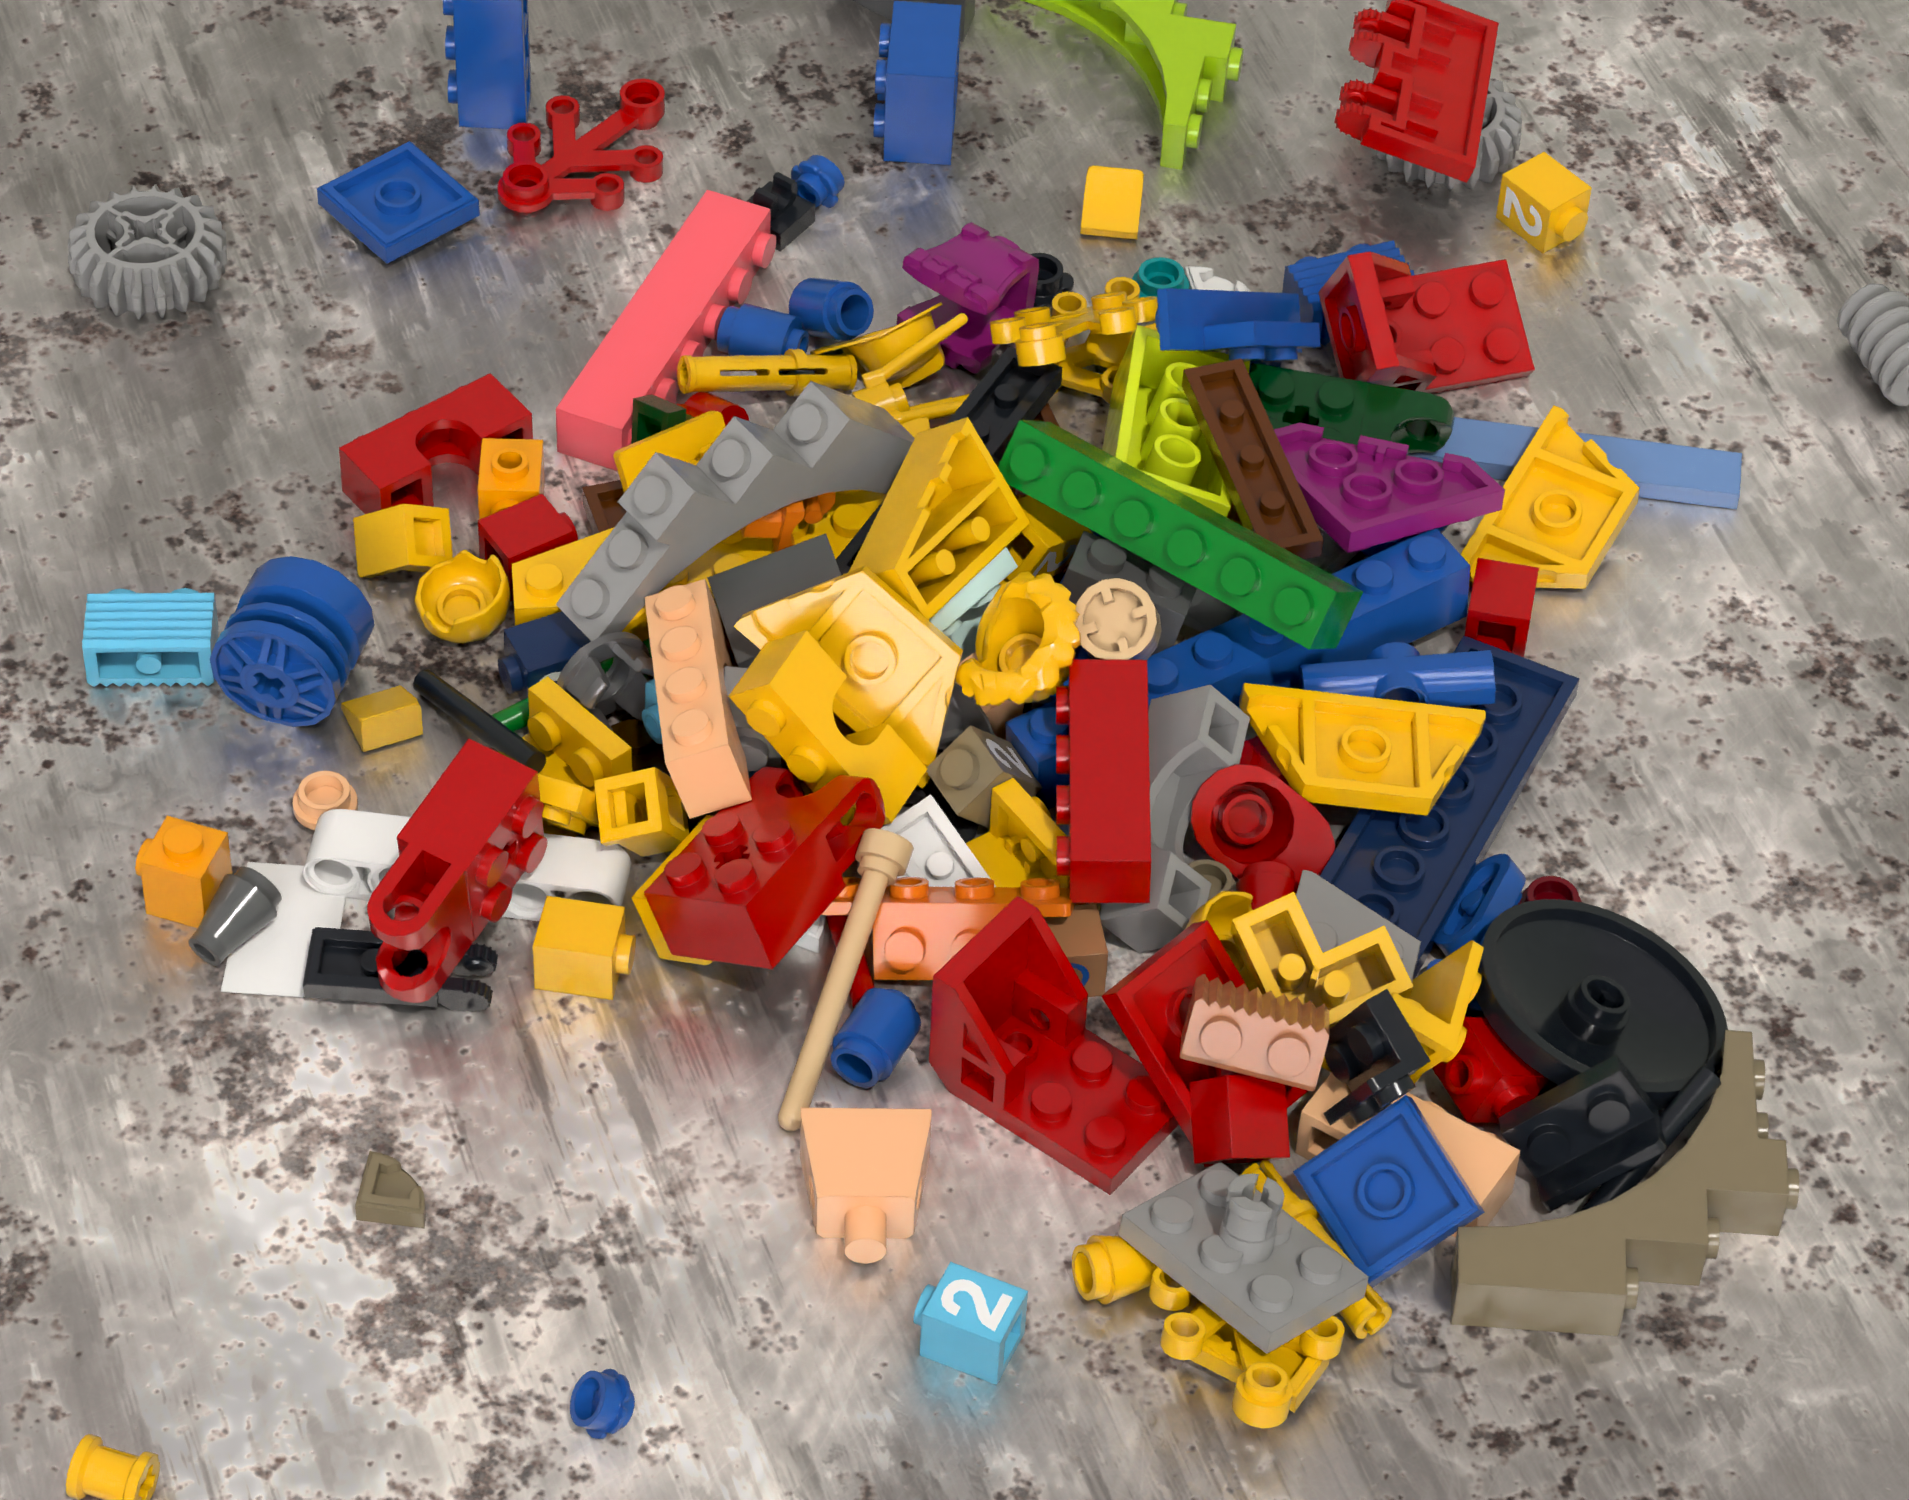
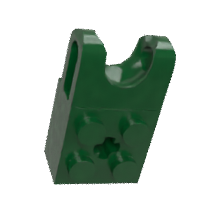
(1353, 408)

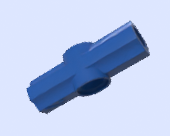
(1403, 674)

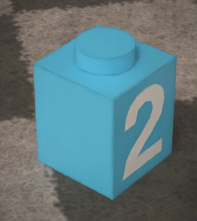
(971, 1322)

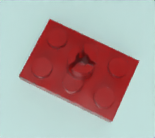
(1154, 1005)

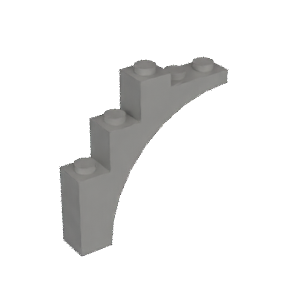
(748, 472)

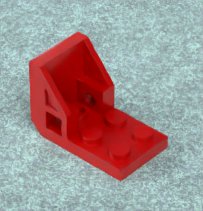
(1424, 328)
(1019, 1051)

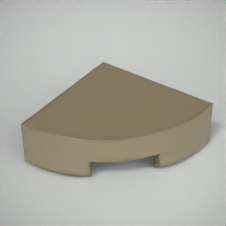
(389, 1194)

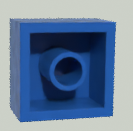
(918, 82)

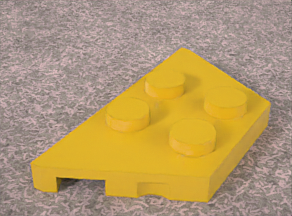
(1557, 509)
(892, 655)
(1361, 746)

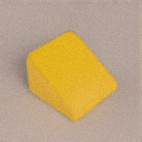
(1112, 202)
(384, 717)

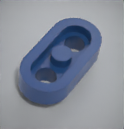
(1488, 892)

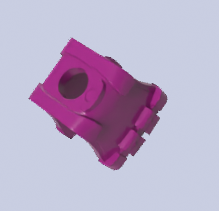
(975, 277)

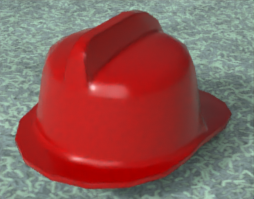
(1256, 817)

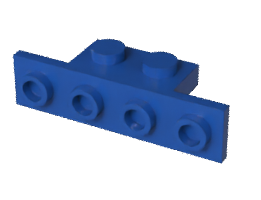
(1235, 322)

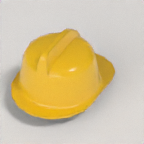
(882, 346)

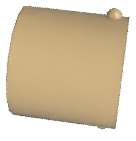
(1118, 621)

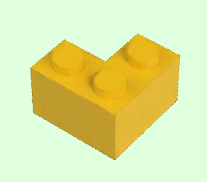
(1288, 960)

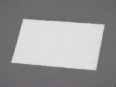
(277, 954)

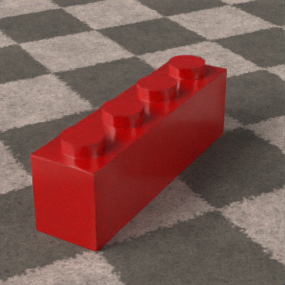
(1107, 782)

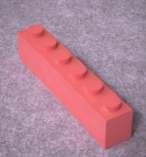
(668, 317)

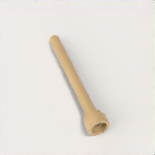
(881, 859)

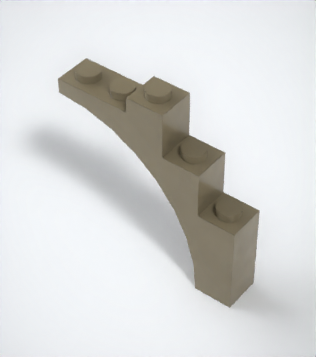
(1589, 1265)

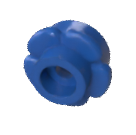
(818, 180)
(602, 1402)

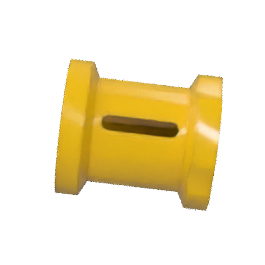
(111, 1472)

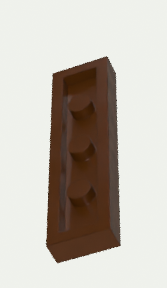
(1251, 457)

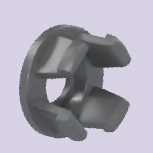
(622, 683)

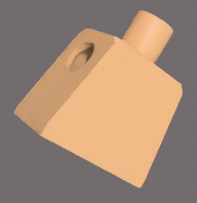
(865, 1174)

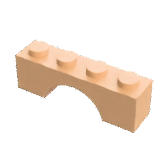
(692, 699)

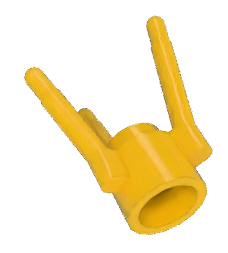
(893, 397)

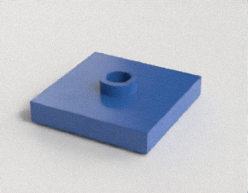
(398, 202)
(1388, 1191)

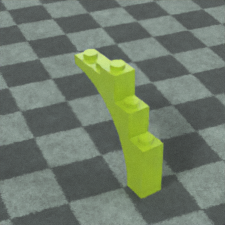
(1176, 55)

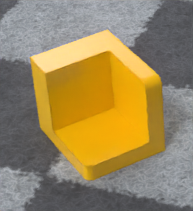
(402, 539)

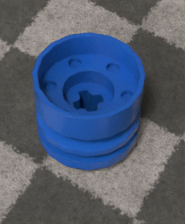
(292, 641)

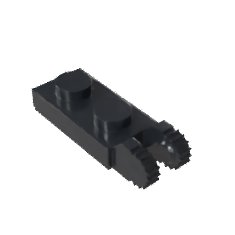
(345, 968)

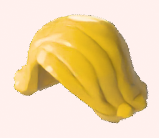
(1022, 643)

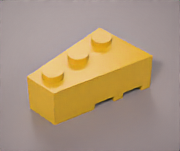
(941, 518)

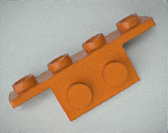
(927, 925)

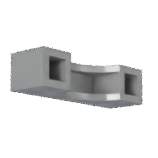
(1188, 742)

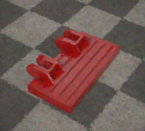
(1425, 84)

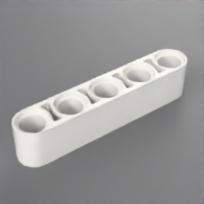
(358, 848)

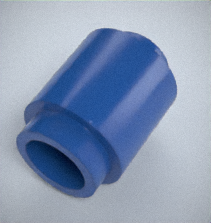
(831, 308)
(760, 332)
(875, 1037)

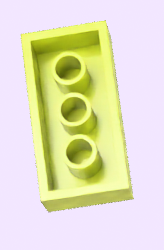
(1154, 423)

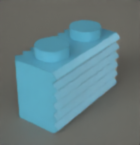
(149, 637)

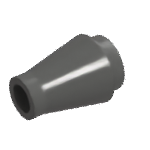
(235, 914)

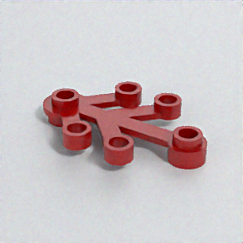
(533, 186)

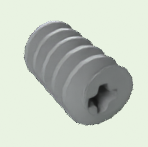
(1879, 333)

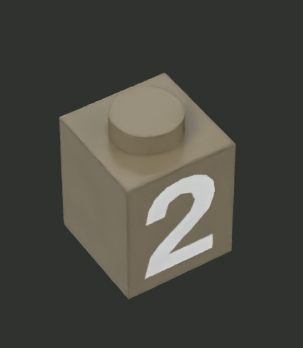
(973, 767)

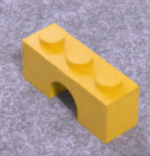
(790, 702)

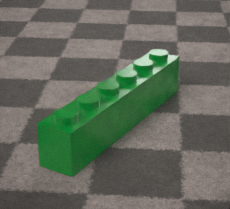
(1179, 534)

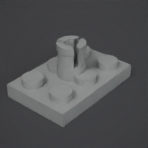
(1244, 1255)

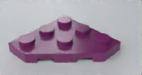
(1378, 491)

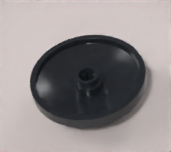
(1587, 984)

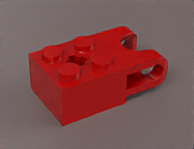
(456, 867)
(763, 869)

